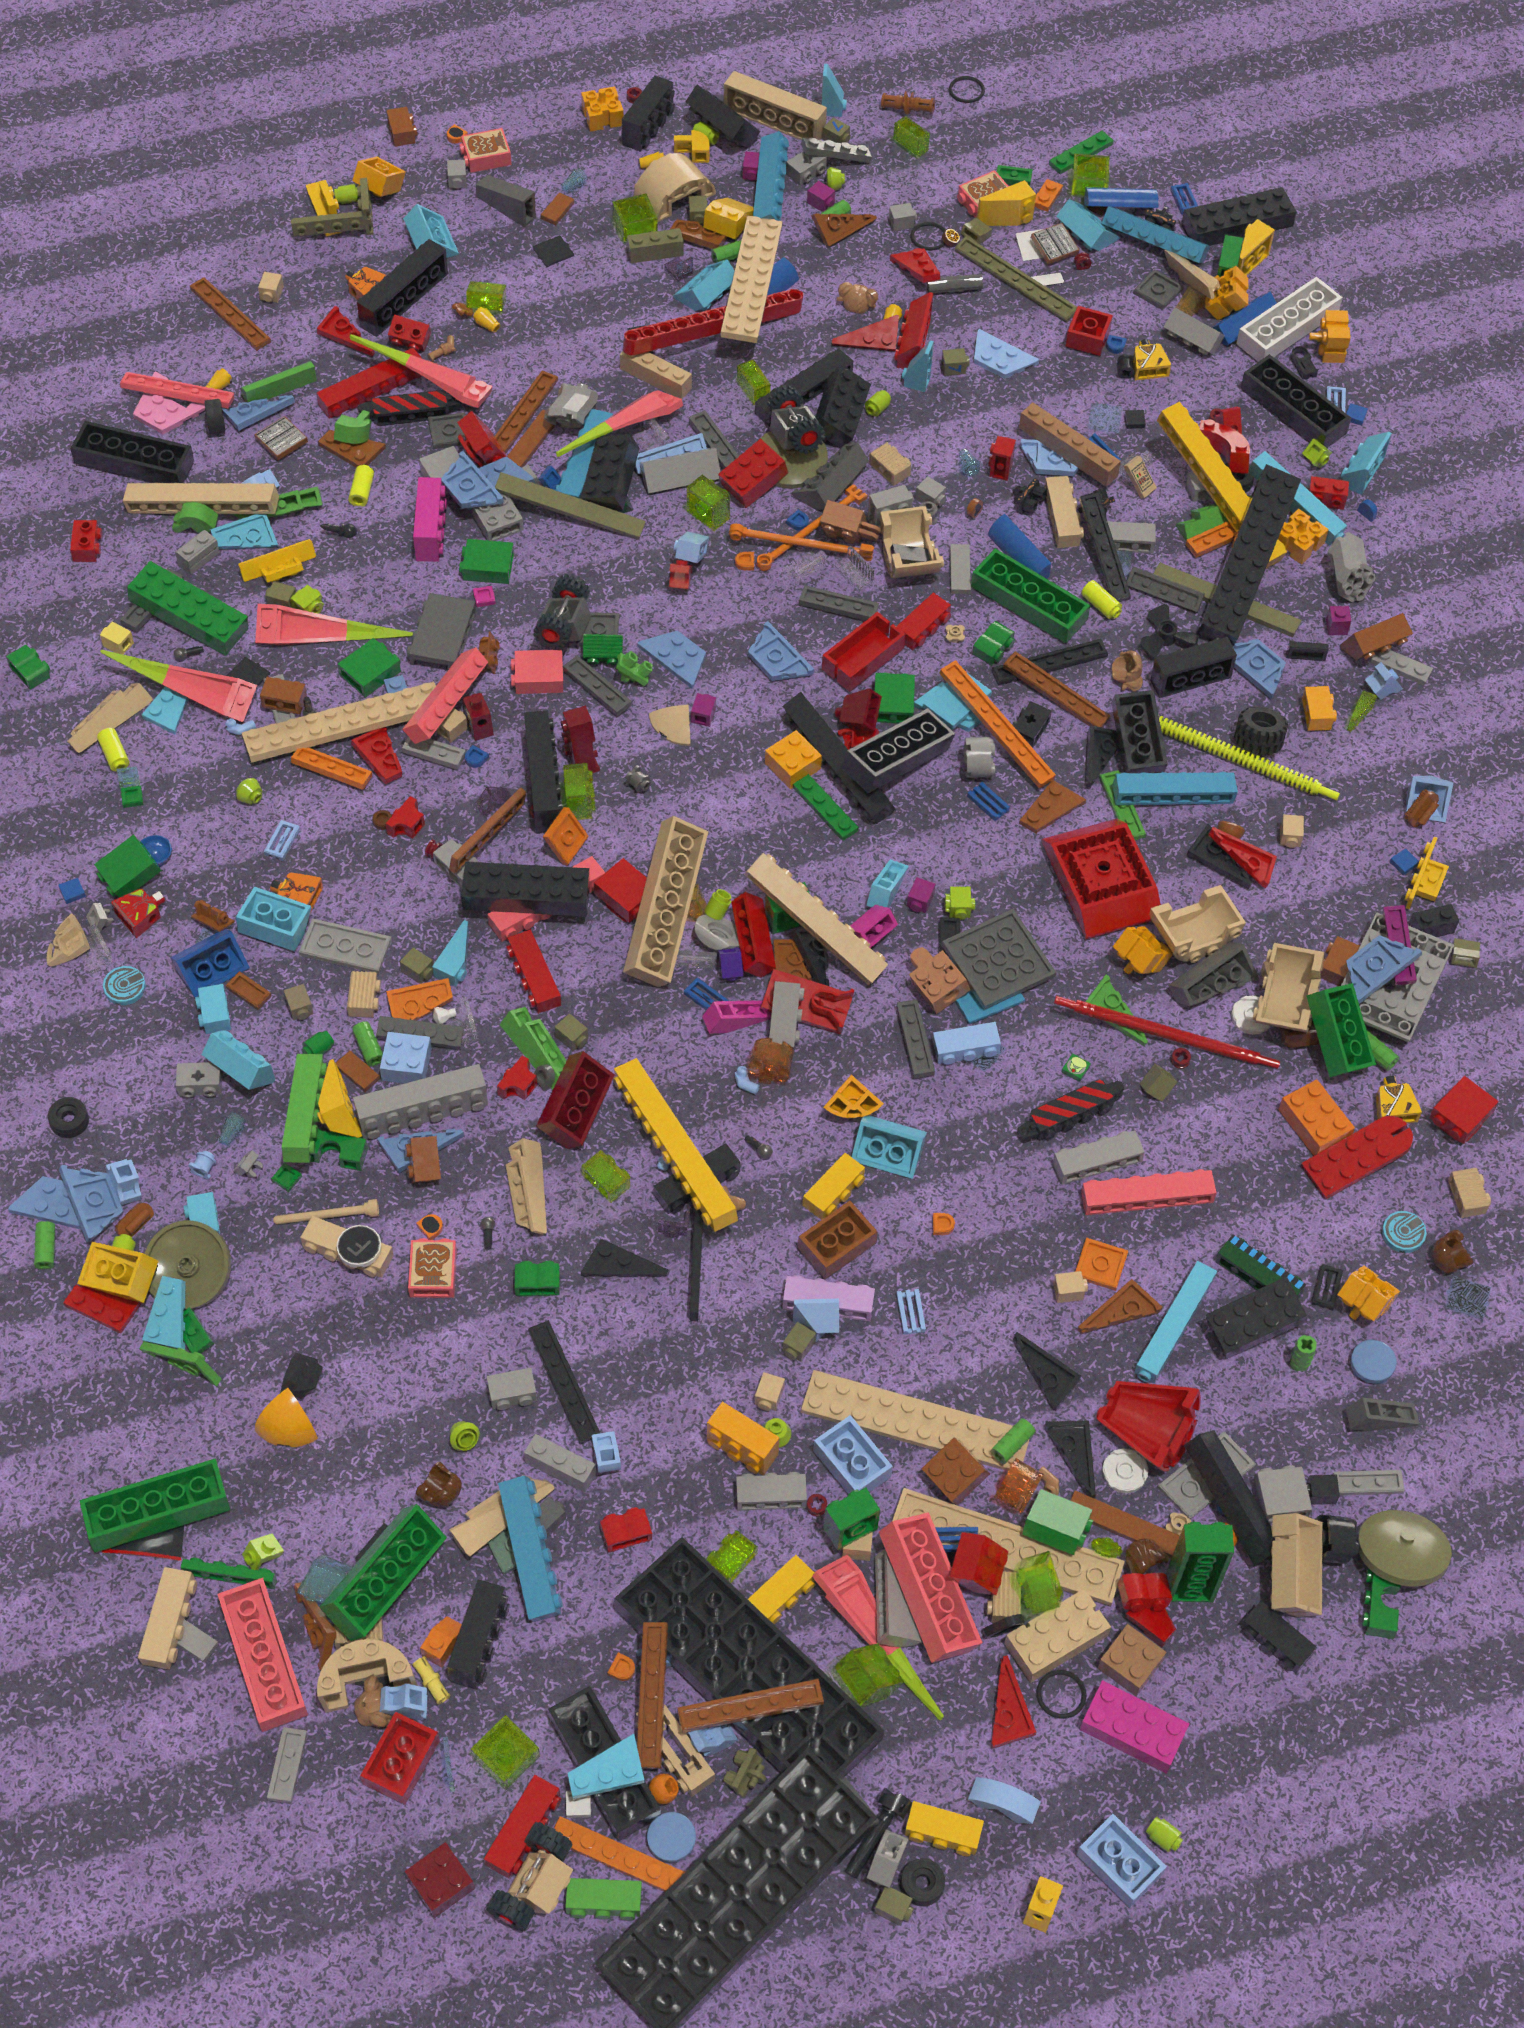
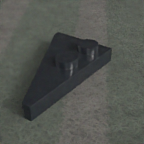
(1101, 748)
(1212, 855)
(813, 954)
(615, 1261)
(1051, 1374)

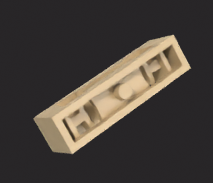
(696, 1779)

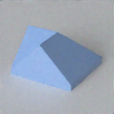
(1439, 786)
(817, 1315)

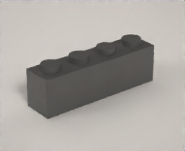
(833, 477)
(1214, 975)

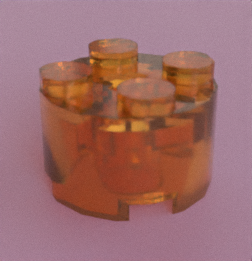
(770, 1061)
(1018, 1485)

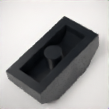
(301, 1375)

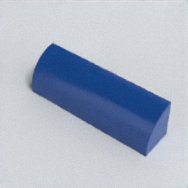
(1121, 197)
(783, 276)
(1231, 325)
(1018, 546)

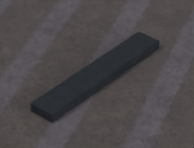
(1105, 547)
(1057, 660)
(696, 1266)
(564, 1381)

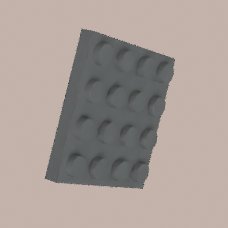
(999, 959)

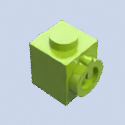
(307, 600)
(959, 902)

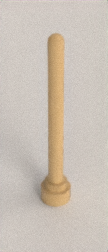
(369, 1208)

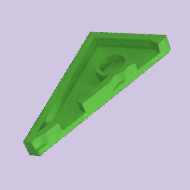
(1107, 997)
(191, 1363)

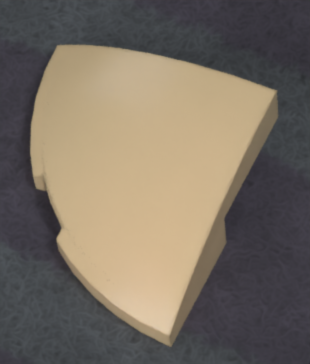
(672, 723)
(68, 942)

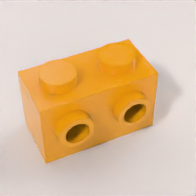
(1318, 708)

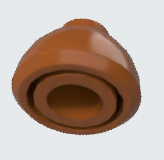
(1231, 828)

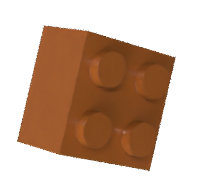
(955, 1471)

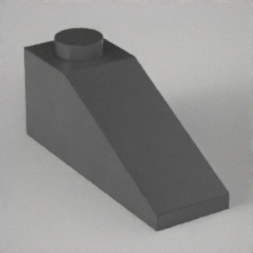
(1378, 1414)

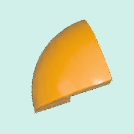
(853, 1100)
(285, 1422)

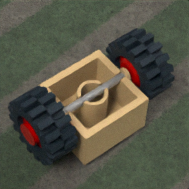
(538, 1880)

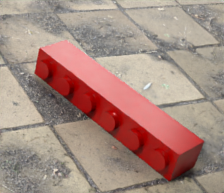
(365, 385)

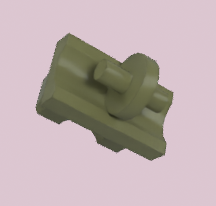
(748, 1774)

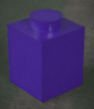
(730, 963)

